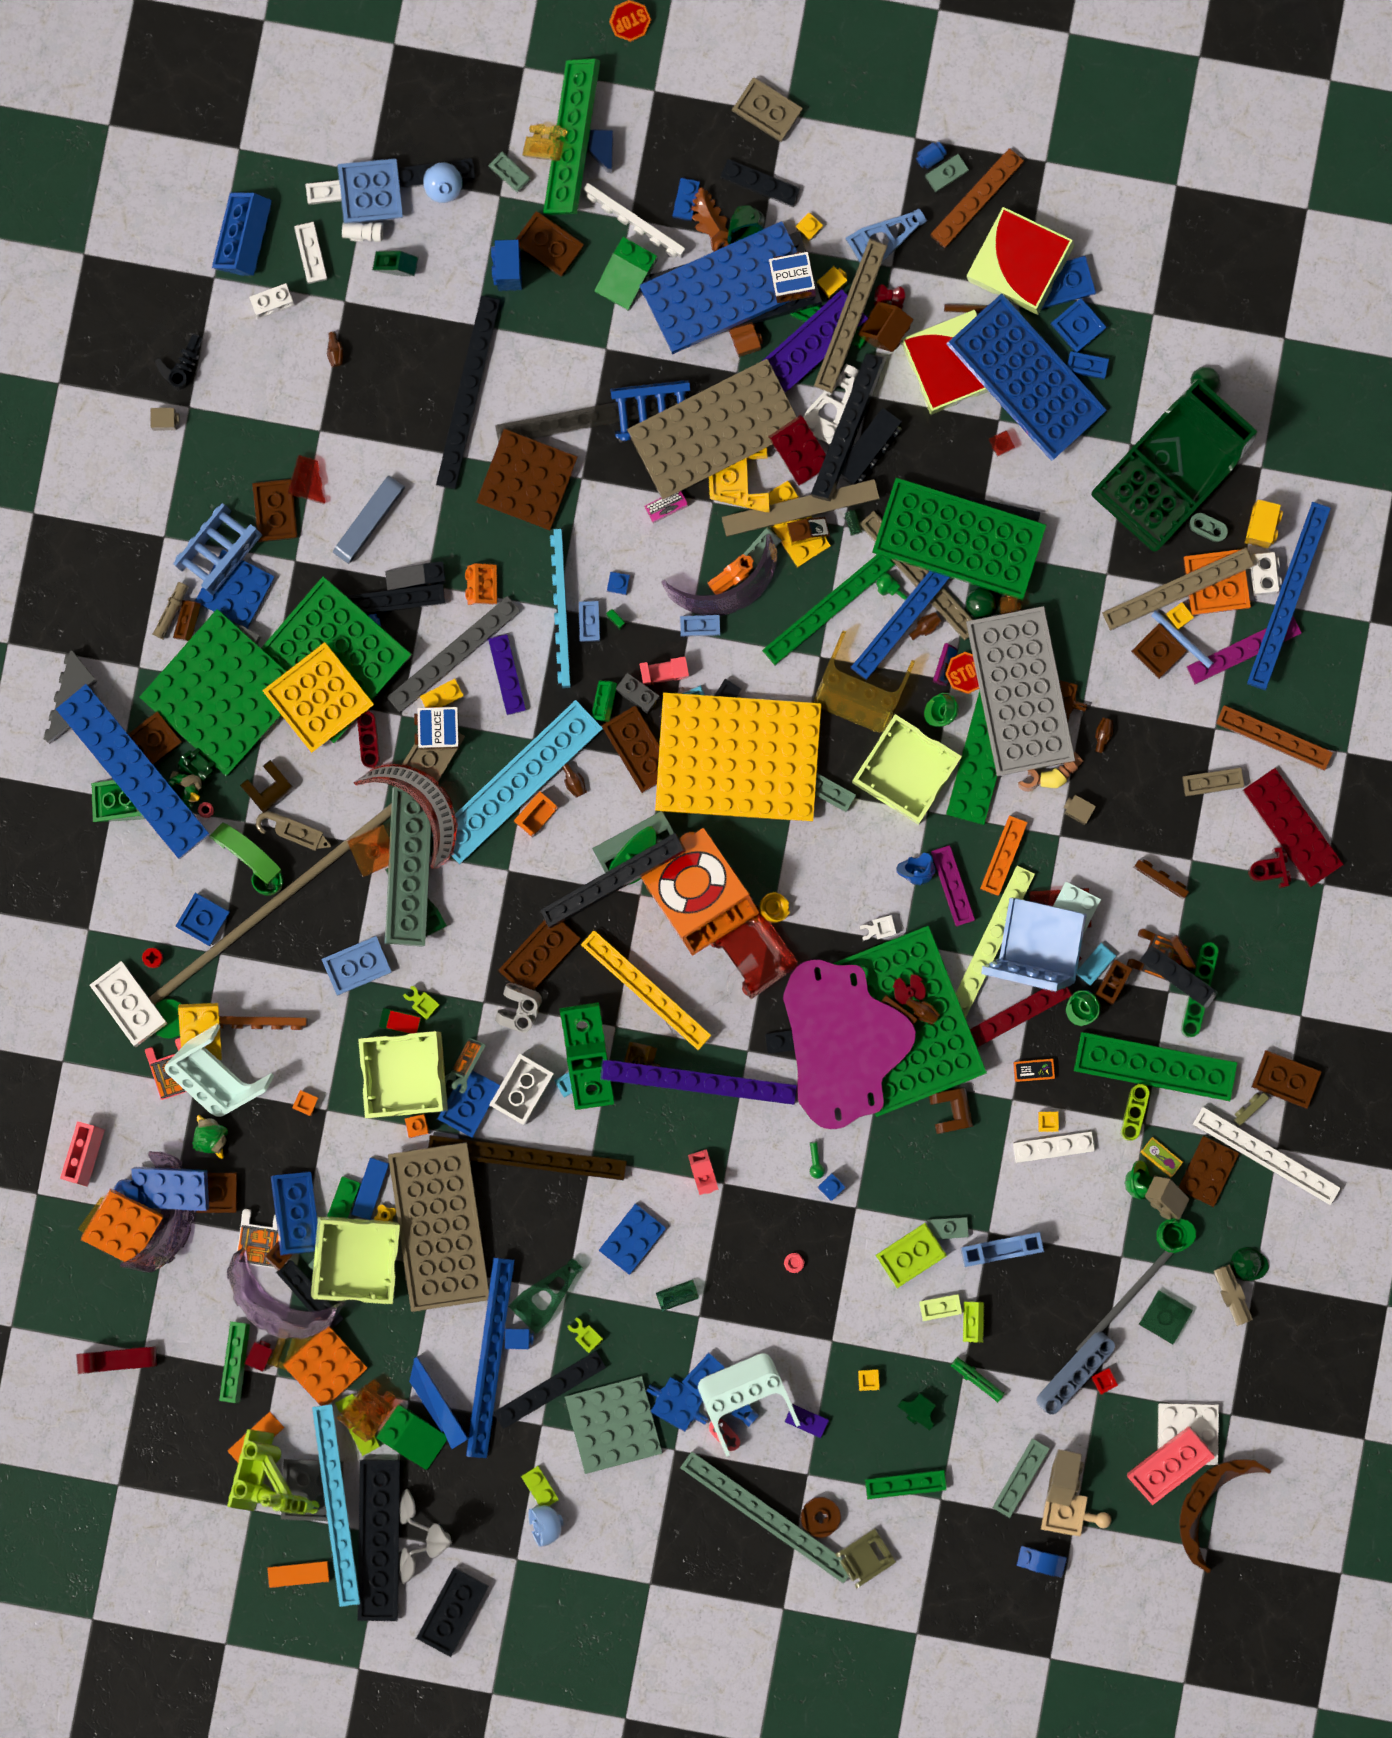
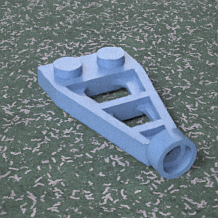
(860, 238)

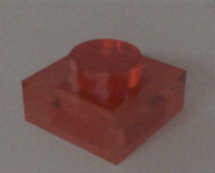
(1001, 443)

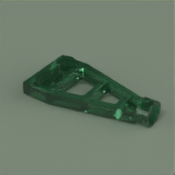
(529, 1312)

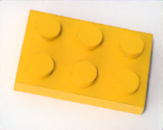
(197, 1019)

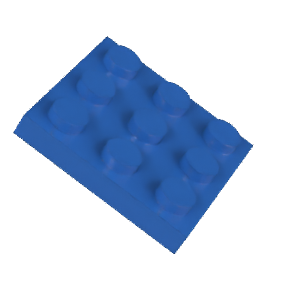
(239, 594)

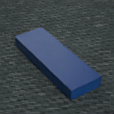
(370, 1189)

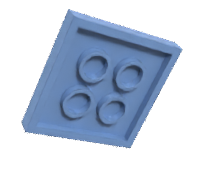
(370, 191)

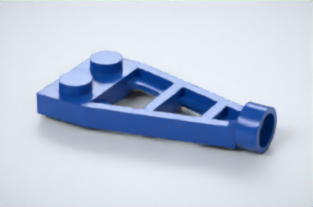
(706, 1367)

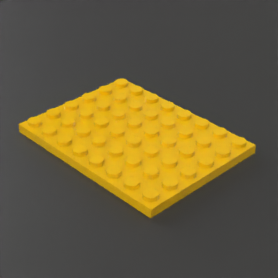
(738, 757)

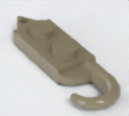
(294, 831)

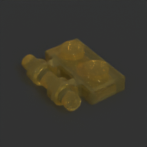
(544, 148)

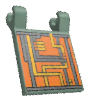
(465, 1064)

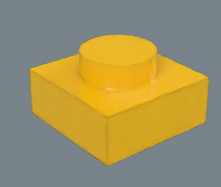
(809, 226)
(1179, 616)
(1048, 1122)
(868, 1380)

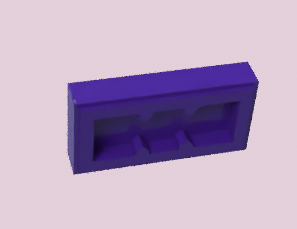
(808, 1421)

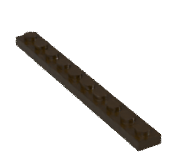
(538, 1158)

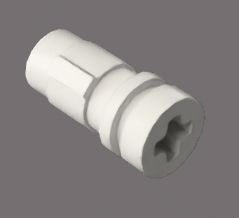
(361, 231)

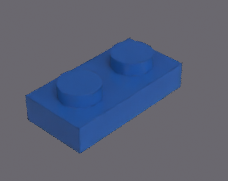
(684, 199)
(1087, 365)

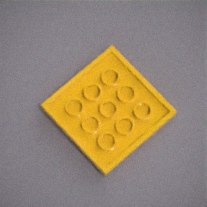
(318, 697)

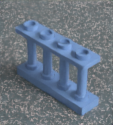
(230, 561)

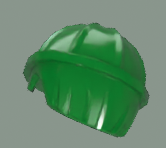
(941, 710)
(1083, 1008)
(1138, 1180)
(1175, 1235)

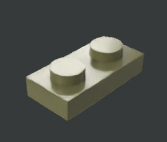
(1244, 1113)

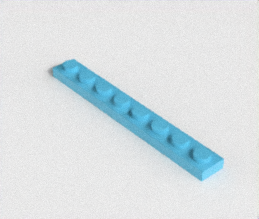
(560, 600)

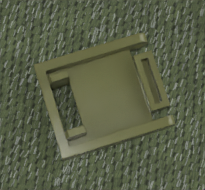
(861, 1560)

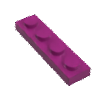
(952, 886)

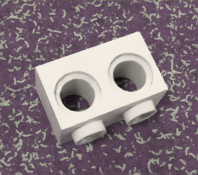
(272, 301)
(1259, 574)

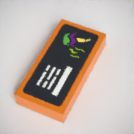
(1033, 1070)

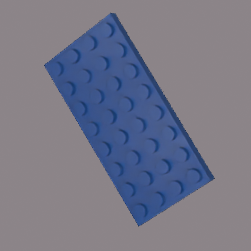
(717, 289)
(1026, 377)

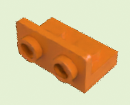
(481, 584)

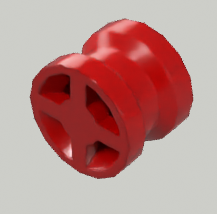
(154, 960)

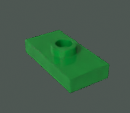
(604, 701)

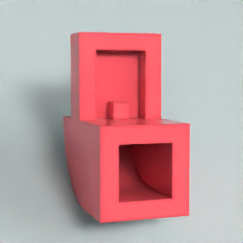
(703, 1172)

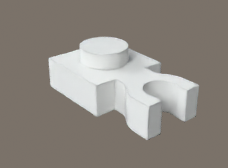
(881, 928)

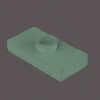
(509, 172)
(946, 173)
(757, 548)
(949, 1228)

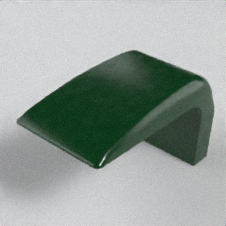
(1211, 445)

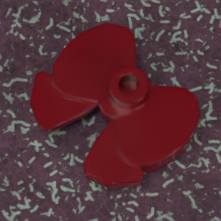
(896, 295)
(916, 990)

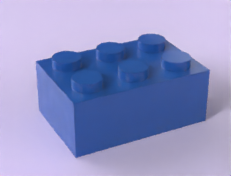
(506, 265)

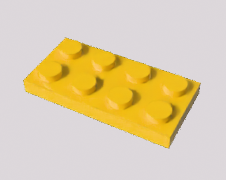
(800, 552)

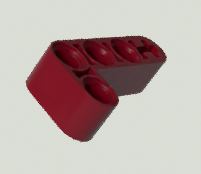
(116, 1360)

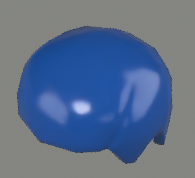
(124, 1187)

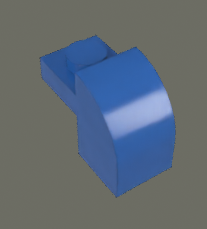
(1041, 1561)

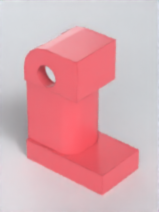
(666, 671)

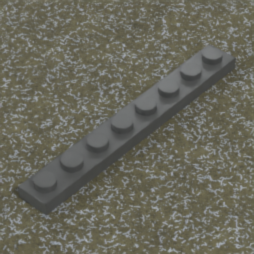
(453, 654)

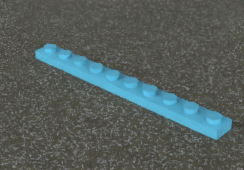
(336, 1505)

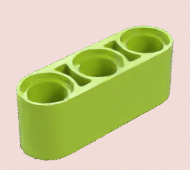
(1141, 1104)

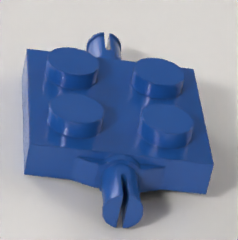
(677, 1404)

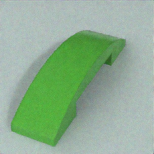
(246, 851)

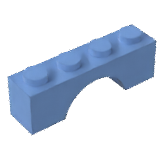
(1002, 1249)

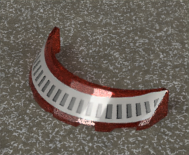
(429, 796)

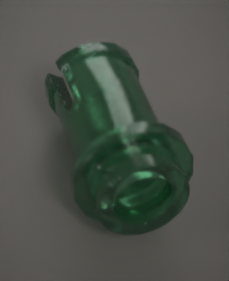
(853, 522)

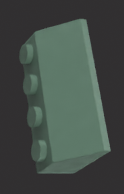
(610, 848)

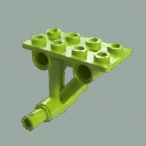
(256, 1459)

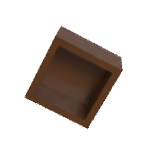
(885, 326)

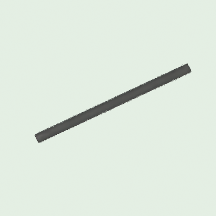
(1128, 1296)

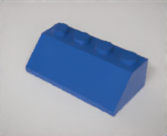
(241, 233)

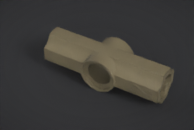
(1232, 1295)

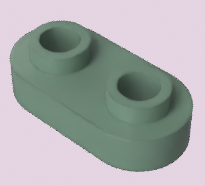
(1208, 527)

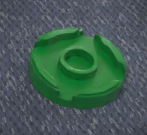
(169, 1011)

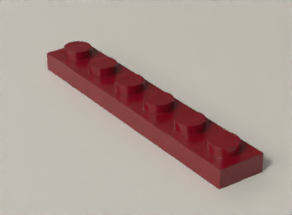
(1017, 1014)

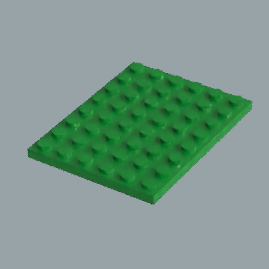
(942, 1051)

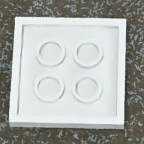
(1200, 1417)

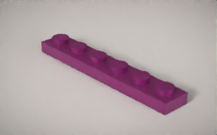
(1235, 654)

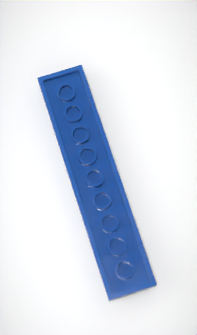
(132, 771)

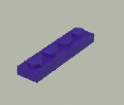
(507, 674)

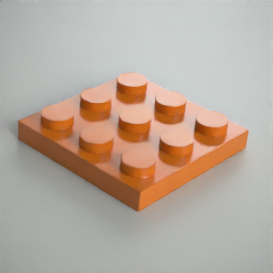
(1221, 597)
(121, 1226)
(325, 1366)

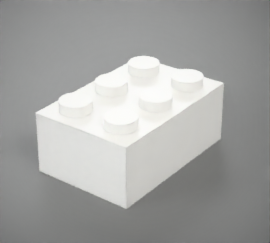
(521, 1089)

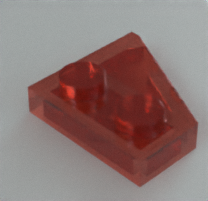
(306, 480)

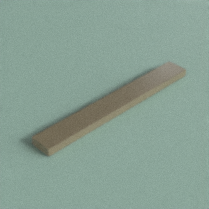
(850, 316)
(799, 508)
(1178, 589)
(942, 602)

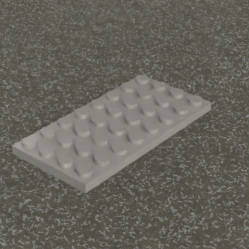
(1020, 691)

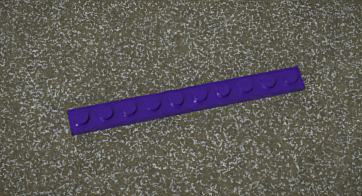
(698, 1082)

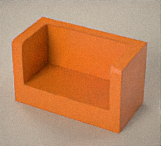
(535, 814)

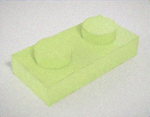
(940, 1307)

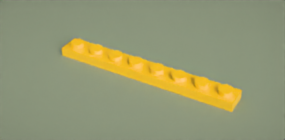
(646, 990)

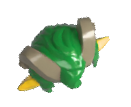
(186, 787)
(209, 1136)

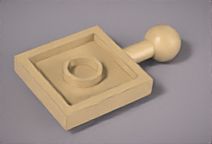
(1070, 1518)

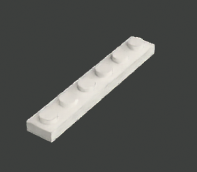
(640, 226)

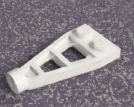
(820, 427)

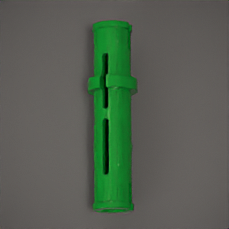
(959, 1364)

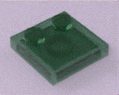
(1165, 1317)

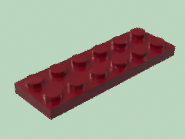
(1292, 827)

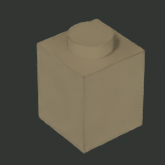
(164, 419)
(1078, 809)

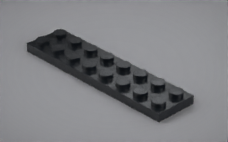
(378, 1540)

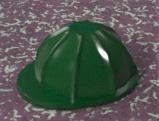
(1248, 1264)

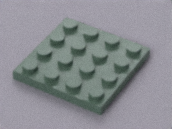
(613, 1425)

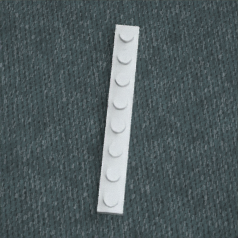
(1266, 1156)

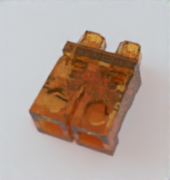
(372, 1405)

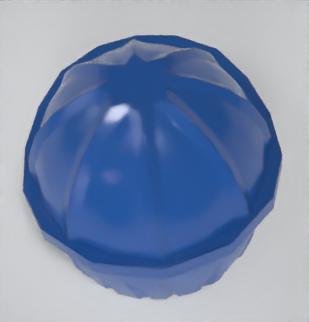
(917, 870)

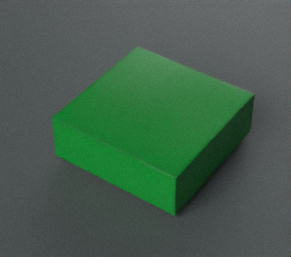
(615, 618)

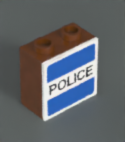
(792, 277)
(437, 728)

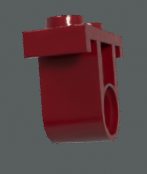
(1272, 868)

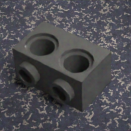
(637, 693)

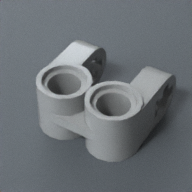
(513, 1020)

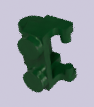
(196, 765)

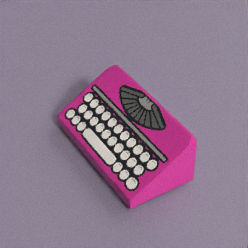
(661, 508)

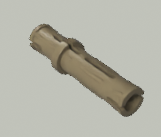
(170, 611)

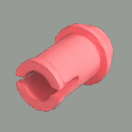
(201, 810)

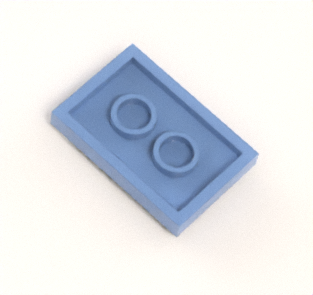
(356, 965)

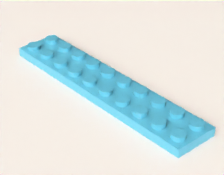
(522, 778)

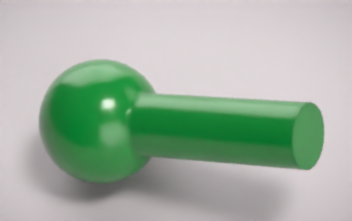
(816, 1170)

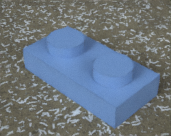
(589, 621)
(700, 625)

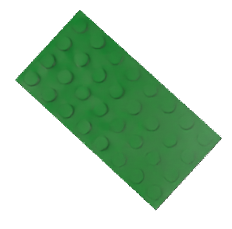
(959, 538)

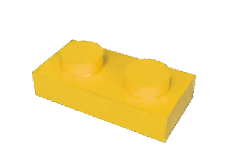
(442, 695)

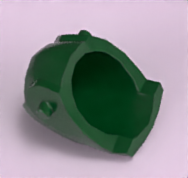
(744, 223)

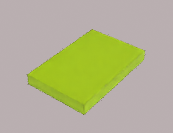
(911, 1255)

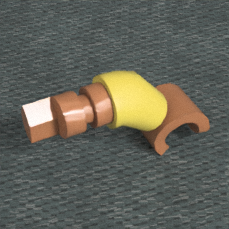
(1051, 779)

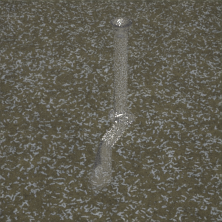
(745, 967)

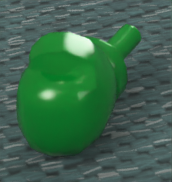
(888, 585)

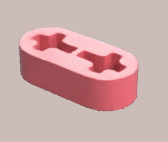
(728, 1431)

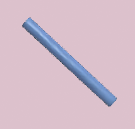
(1182, 639)

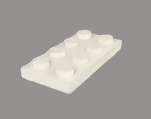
(128, 1004)

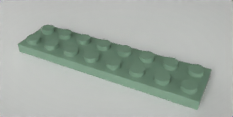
(407, 872)

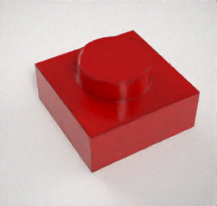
(1104, 1381)

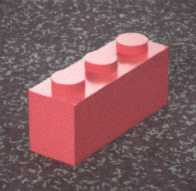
(82, 1154)

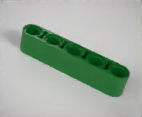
(1201, 960)

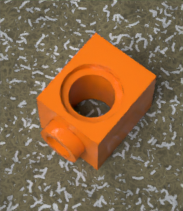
(417, 1126)

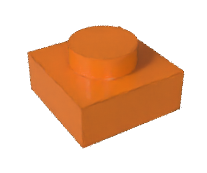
(305, 1103)

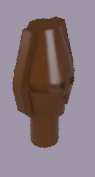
(334, 350)
(926, 625)
(1103, 733)
(574, 781)
(923, 1010)

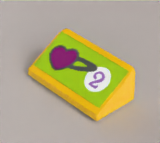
(1161, 1157)

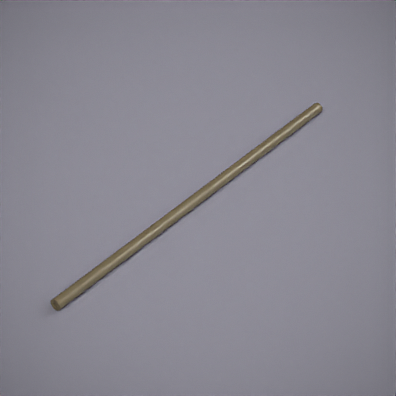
(266, 909)

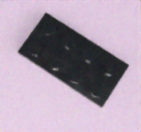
(452, 1612)

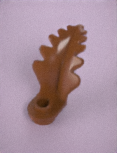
(709, 220)

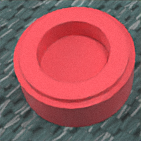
(794, 1262)

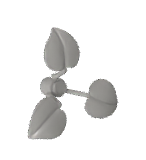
(436, 1540)

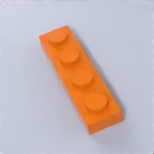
(1003, 855)

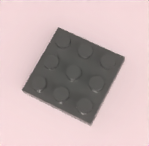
(305, 1480)

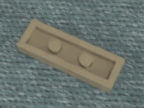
(1213, 782)

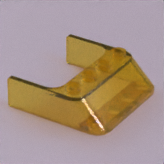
(855, 698)

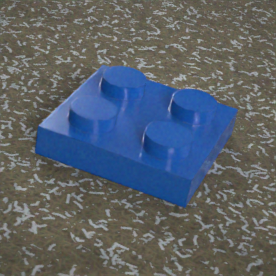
(1078, 325)
(202, 919)

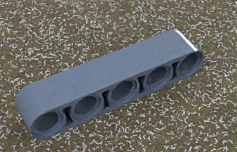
(368, 519)
(1079, 1363)

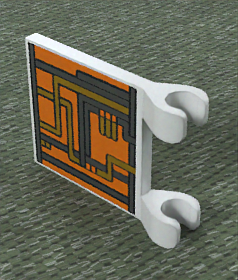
(256, 1239)

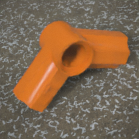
(732, 574)

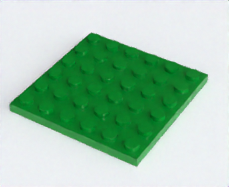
(352, 635)
(216, 692)

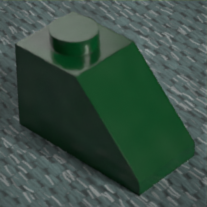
(395, 263)

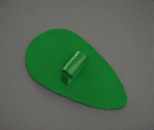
(638, 843)

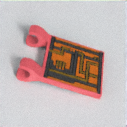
(165, 1084)

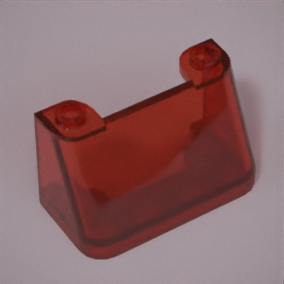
(767, 948)

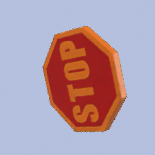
(629, 20)
(962, 673)

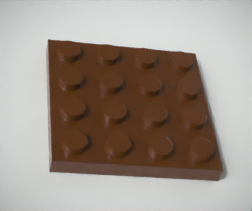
(526, 479)

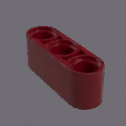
(372, 749)

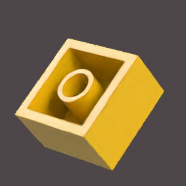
(1263, 524)

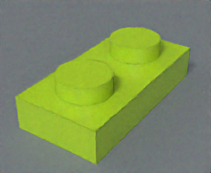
(973, 1321)
(540, 1487)

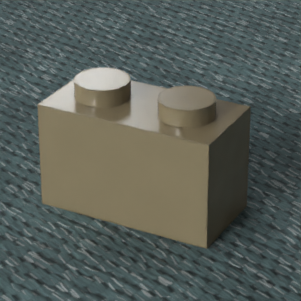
(1166, 1198)

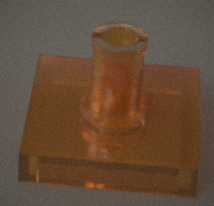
(371, 850)

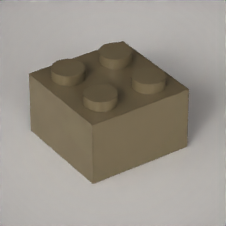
(1064, 1477)

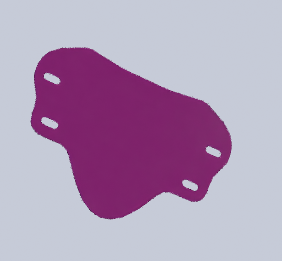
(842, 1042)

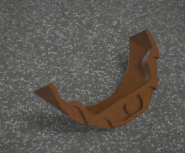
(1198, 1497)

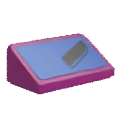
(947, 653)

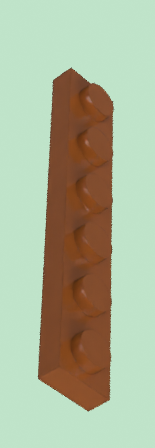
(977, 198)
(1274, 738)
(258, 1022)

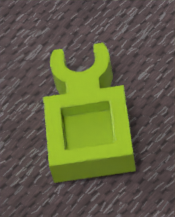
(423, 1004)
(587, 1337)

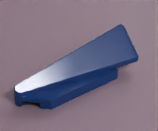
(436, 1404)

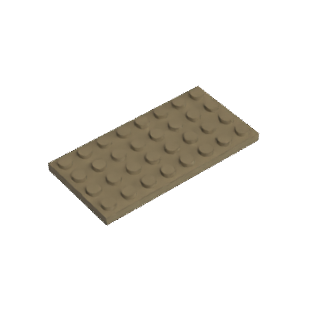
(712, 429)
(439, 1226)

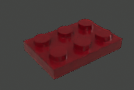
(798, 449)

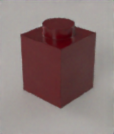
(259, 1355)

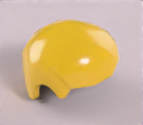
(774, 907)

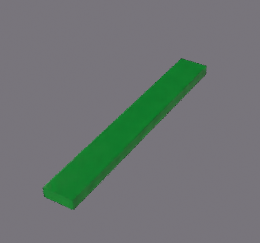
(827, 608)

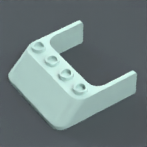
(209, 1079)
(739, 1387)

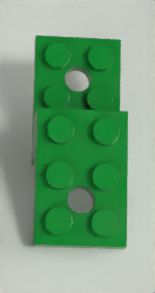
(585, 1055)

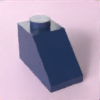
(601, 147)

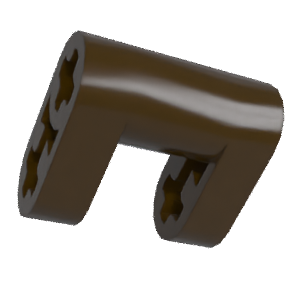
(271, 794)

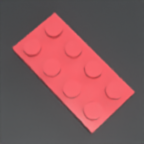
(1170, 1465)

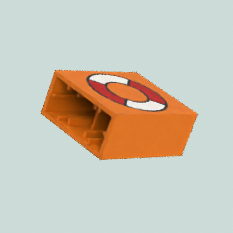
(700, 893)

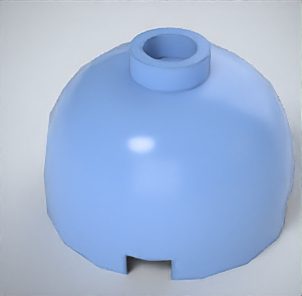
(442, 182)
(545, 1524)

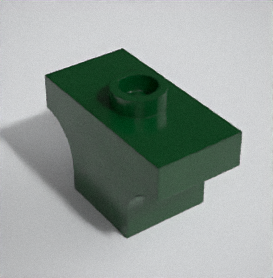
(918, 1410)

